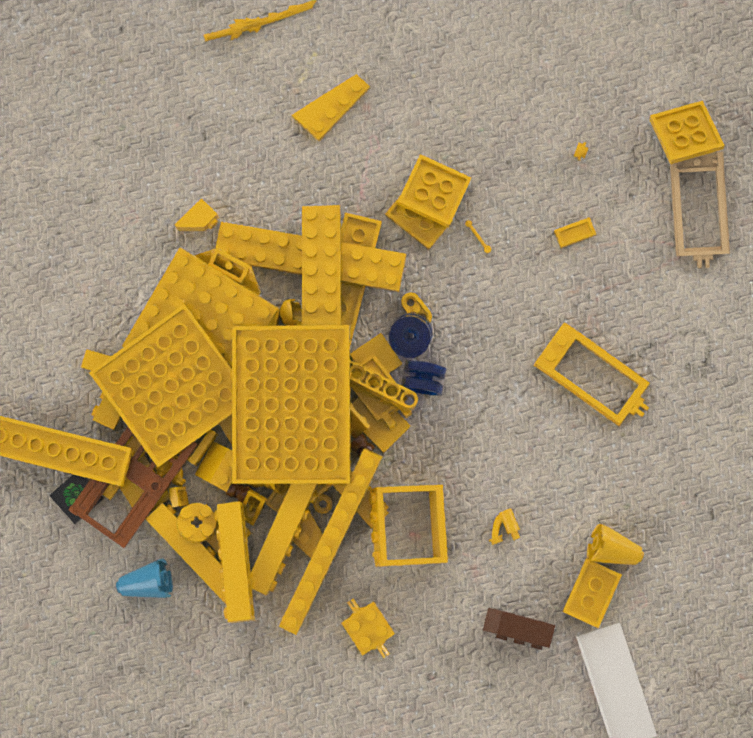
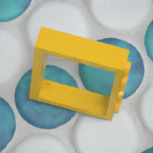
(438, 525)

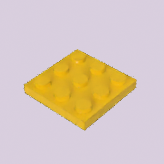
(686, 132)
(434, 190)

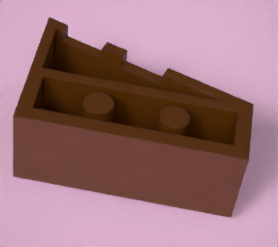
(519, 628)

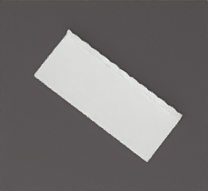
(616, 683)

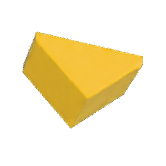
(253, 506)

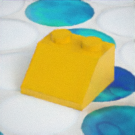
(217, 467)

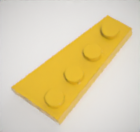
(328, 109)

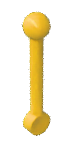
(487, 249)

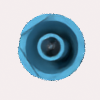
(147, 581)

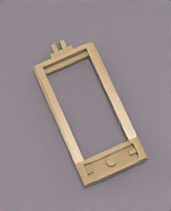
(708, 162)

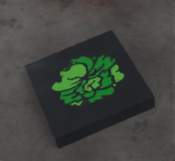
(68, 492)

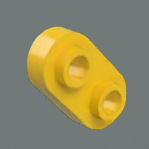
(418, 307)

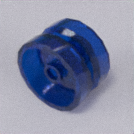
(400, 339)
(423, 377)

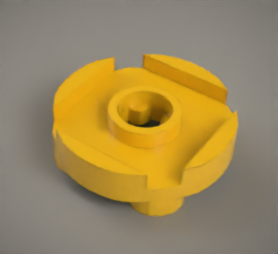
(188, 530)

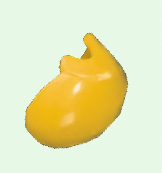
(291, 313)

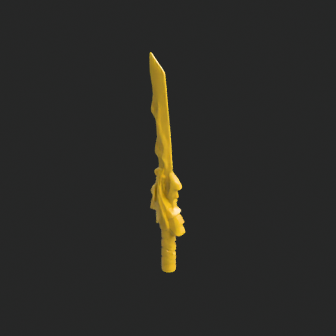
(255, 24)

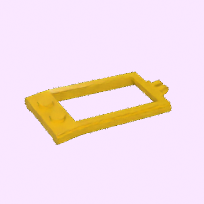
(557, 350)

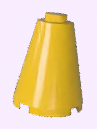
(613, 547)

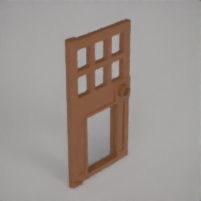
(142, 476)

